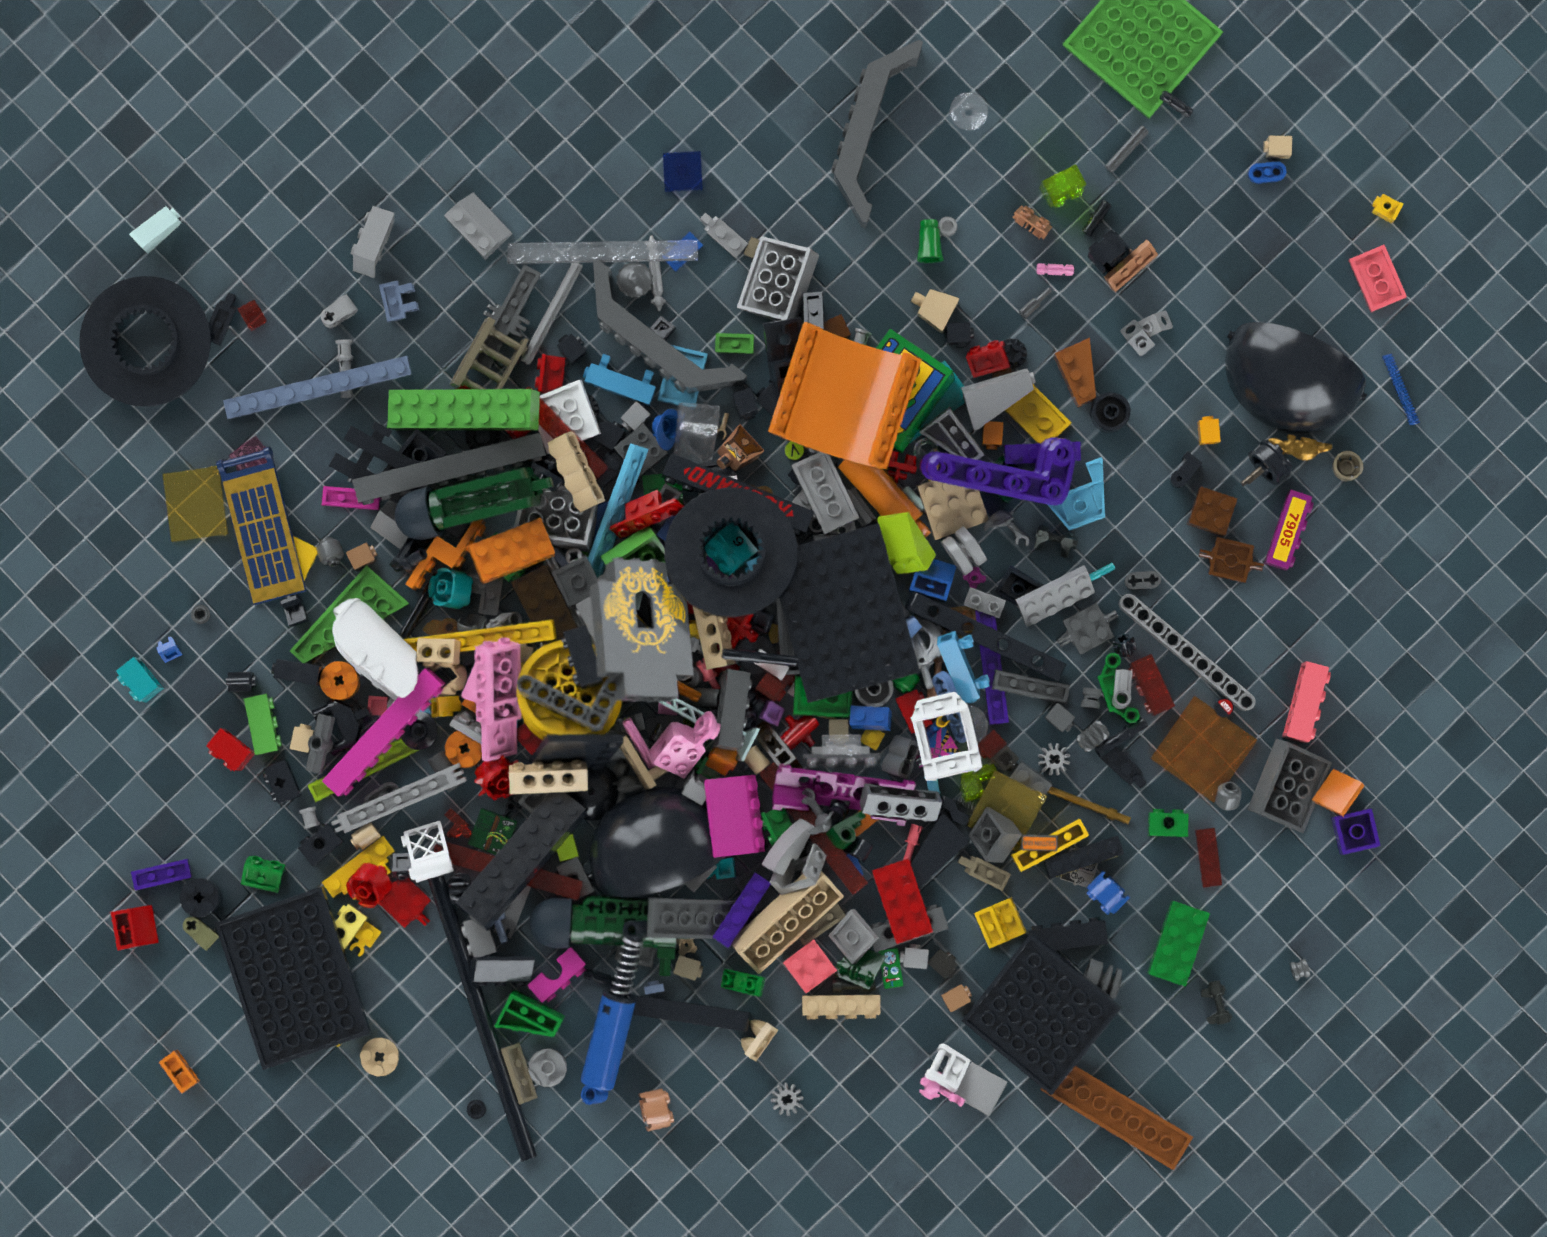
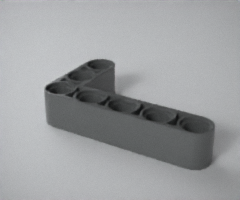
(571, 703)

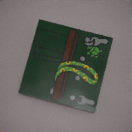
(492, 831)

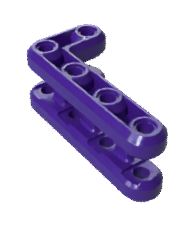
(1051, 472)

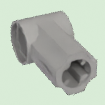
(1122, 686)

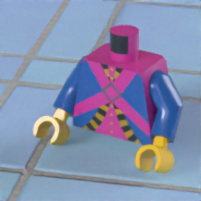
(939, 740)

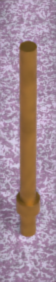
(1110, 813)

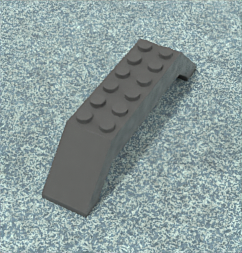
(862, 121)
(652, 347)

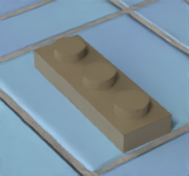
(519, 1073)

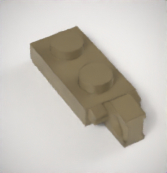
(985, 872)

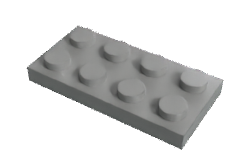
(825, 492)
(1055, 596)

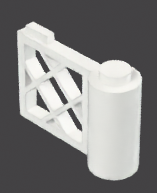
(428, 865)

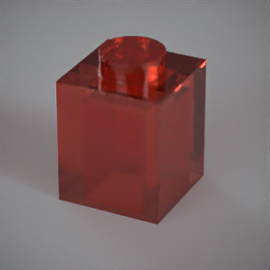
(991, 745)

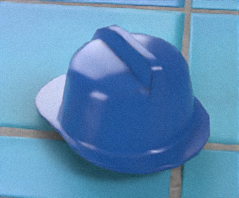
(665, 428)

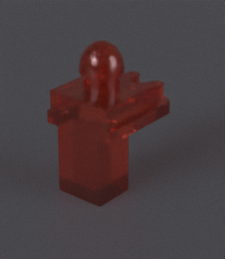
(460, 825)

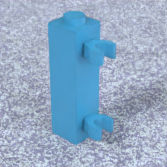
(620, 384)
(959, 668)

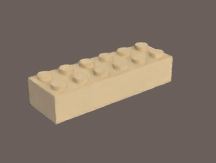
(784, 922)

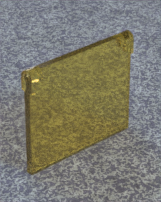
(195, 504)
(1010, 800)

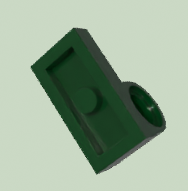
(847, 829)

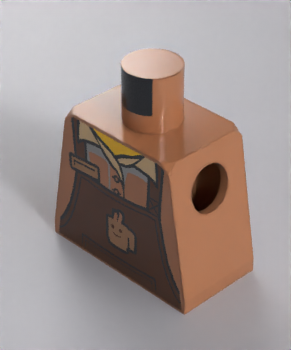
(738, 450)

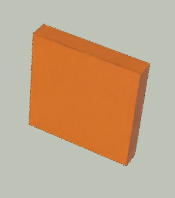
(1338, 792)

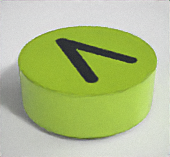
(794, 451)

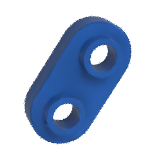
(1266, 172)

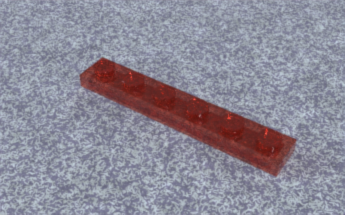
(555, 427)

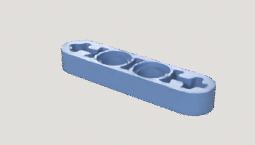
(939, 686)

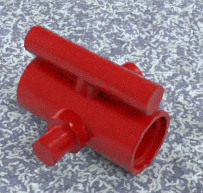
(799, 731)

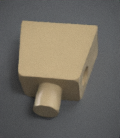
(935, 308)

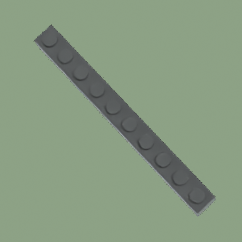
(449, 467)

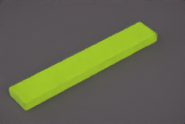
(396, 753)

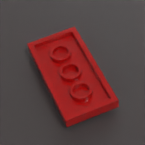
(902, 901)

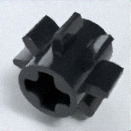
(1124, 645)

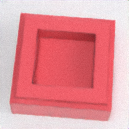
(377, 705)

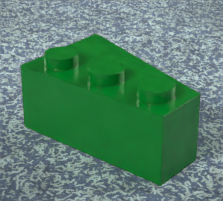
(529, 1016)

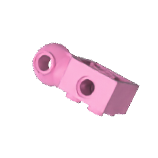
(682, 745)

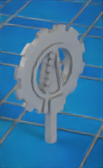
(923, 655)

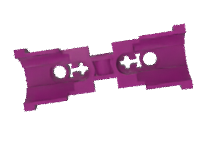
(841, 786)

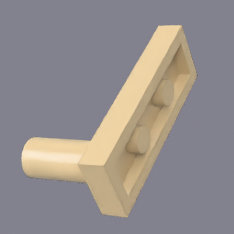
(646, 777)

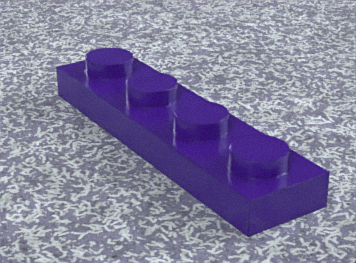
(1028, 453)
(741, 910)

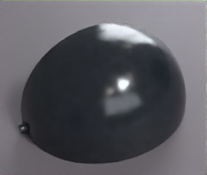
(1291, 378)
(651, 844)

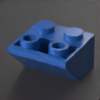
(935, 581)

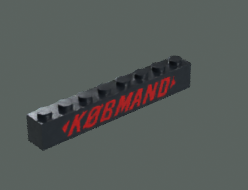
(703, 479)

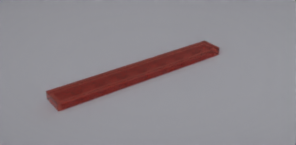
(835, 857)
(542, 880)

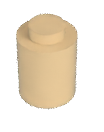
(756, 760)
(365, 836)

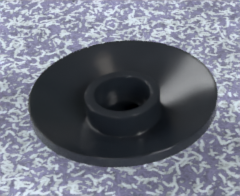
(427, 734)

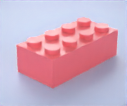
(1306, 701)

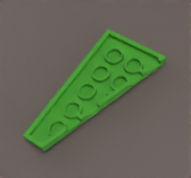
(366, 587)

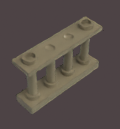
(479, 345)

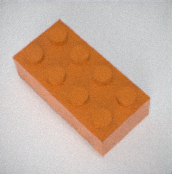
(511, 551)

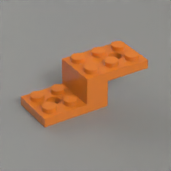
(446, 554)

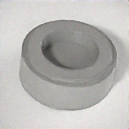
(947, 226)

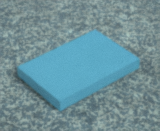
(669, 393)

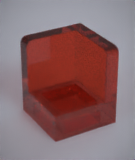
(252, 315)

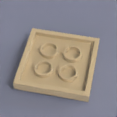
(951, 507)

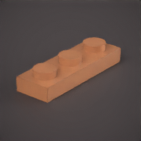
(1130, 265)

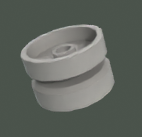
(966, 549)

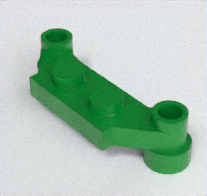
(1106, 683)

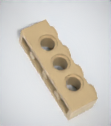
(710, 639)
(540, 784)

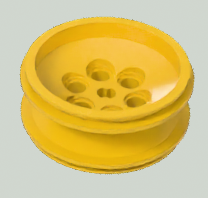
(549, 664)

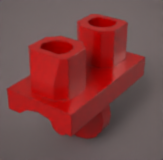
(908, 466)

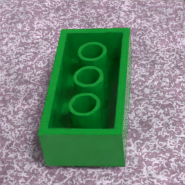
(1178, 943)

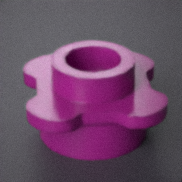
(979, 577)

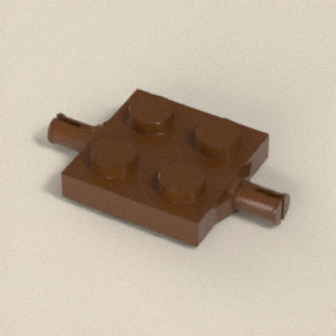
(1231, 560)

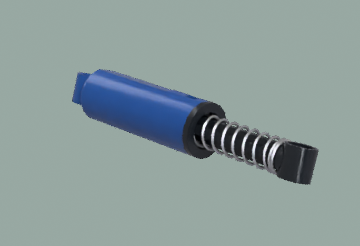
(613, 1020)

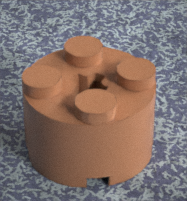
(655, 1109)

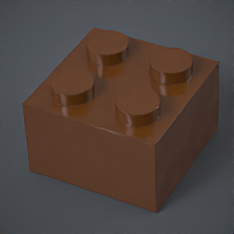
(1212, 511)

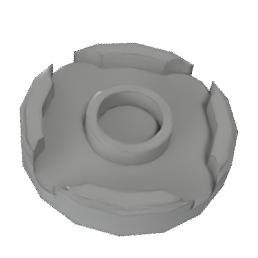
(547, 1067)

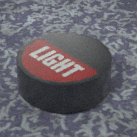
(1223, 707)

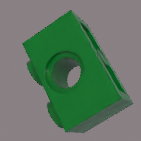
(1179, 826)

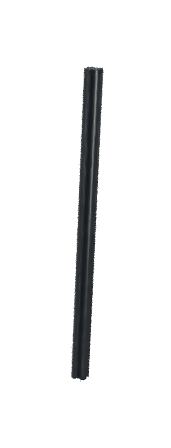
(482, 1019)

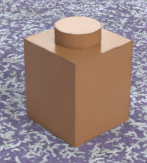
(362, 556)
(956, 997)

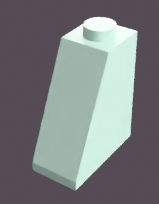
(156, 229)

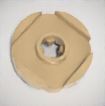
(390, 1058)

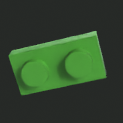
(734, 343)

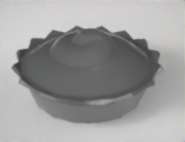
(634, 279)

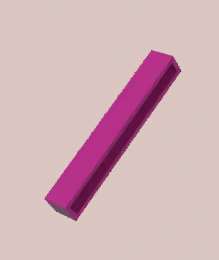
(382, 733)

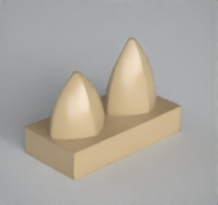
(764, 1034)

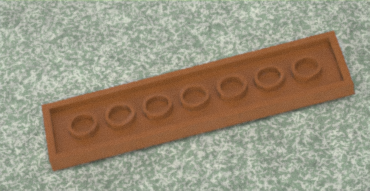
(1123, 1117)

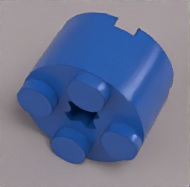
(1107, 892)

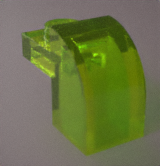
(971, 782)

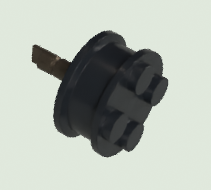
(1268, 462)

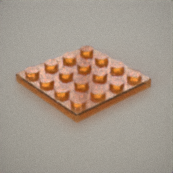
(1203, 748)

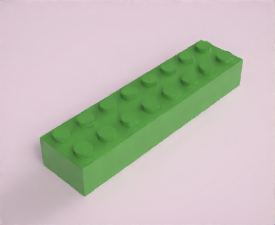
(463, 409)

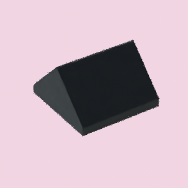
(1016, 584)

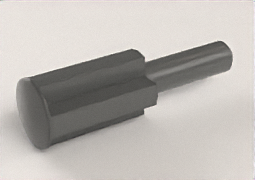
(1033, 304)

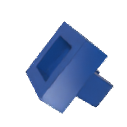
(168, 650)

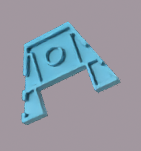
(1085, 502)

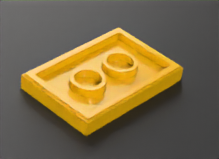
(1038, 416)

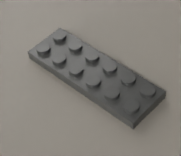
(687, 917)

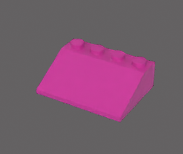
(734, 816)

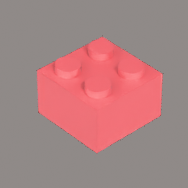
(809, 966)

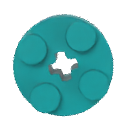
(450, 588)

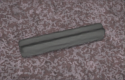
(1126, 149)

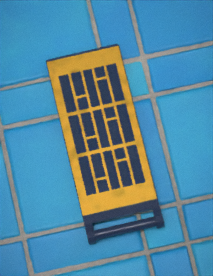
(262, 528)

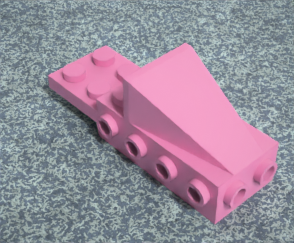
(494, 690)

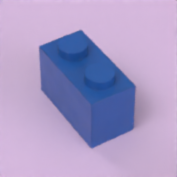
(870, 718)

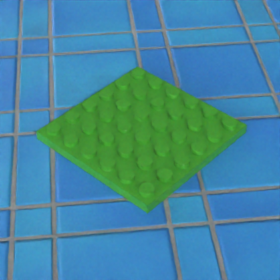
(1142, 46)

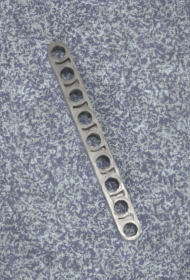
(1196, 655)

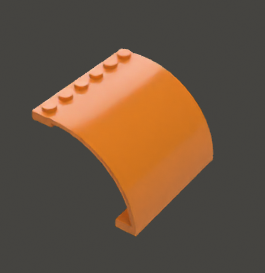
(844, 397)

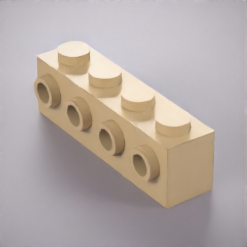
(841, 1005)

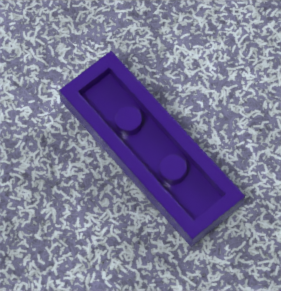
(161, 874)

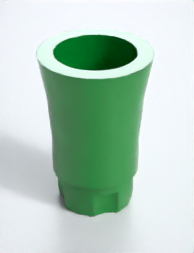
(929, 242)

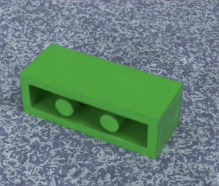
(262, 724)

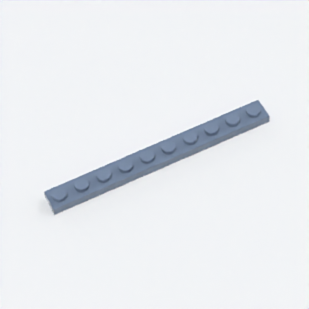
(317, 387)

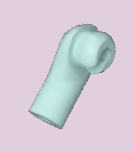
(914, 497)

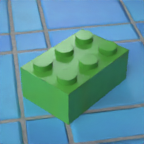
(639, 545)

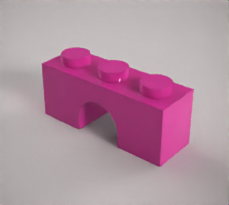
(571, 965)

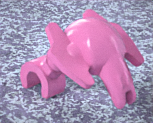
(932, 1088)

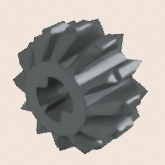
(1093, 736)

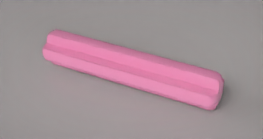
(638, 741)

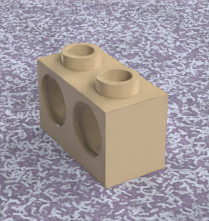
(438, 648)

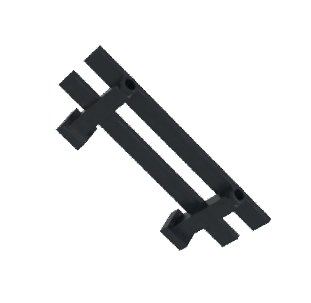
(372, 447)

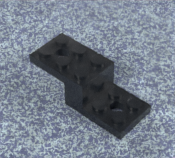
(780, 355)

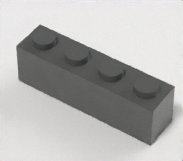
(732, 708)

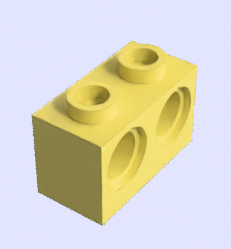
(350, 928)

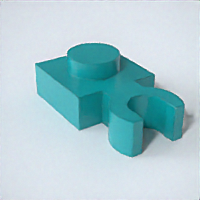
(724, 869)

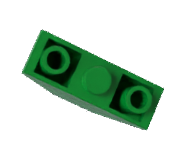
(743, 982)

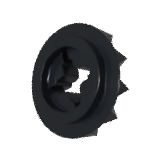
(1017, 346)

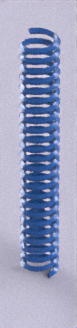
(1394, 375)

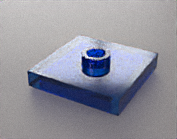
(682, 171)

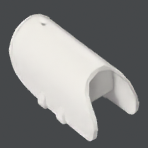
(374, 648)

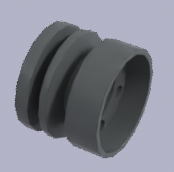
(1104, 980)

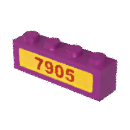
(1288, 530)

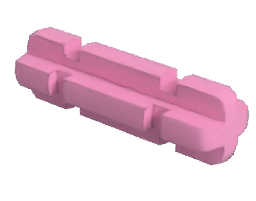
(1055, 269)

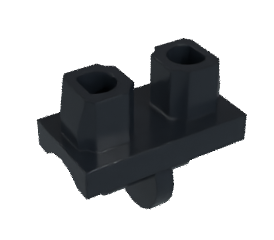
(542, 470)

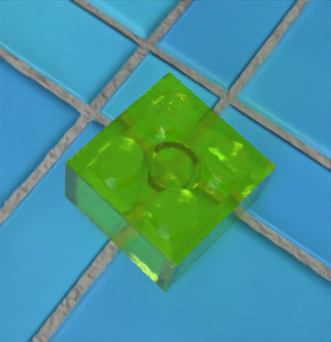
(1063, 186)

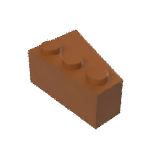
(1077, 371)

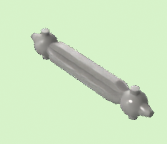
(656, 287)

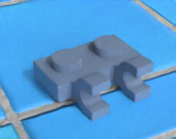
(393, 301)

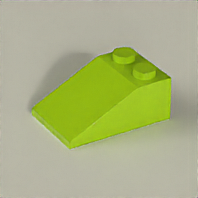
(905, 543)

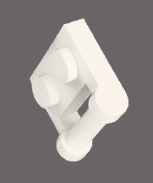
(953, 1071)

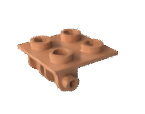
(1026, 214)

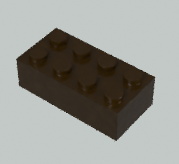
(543, 601)

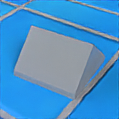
(386, 525)

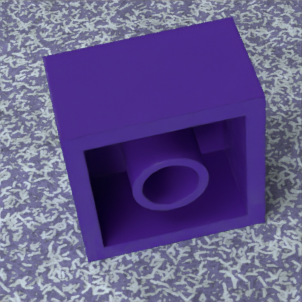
(1355, 831)

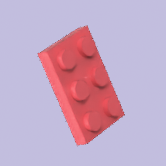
(1377, 278)

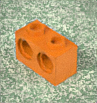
(179, 1071)

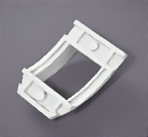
(950, 764)

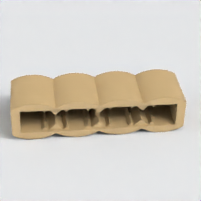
(576, 472)

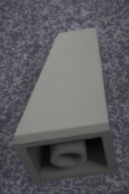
(993, 396)

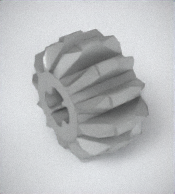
(1053, 766)
(785, 1092)

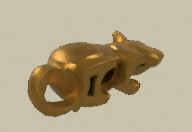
(1302, 449)

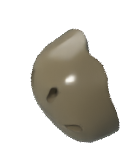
(1345, 468)

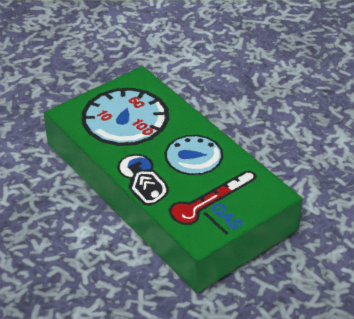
(891, 969)

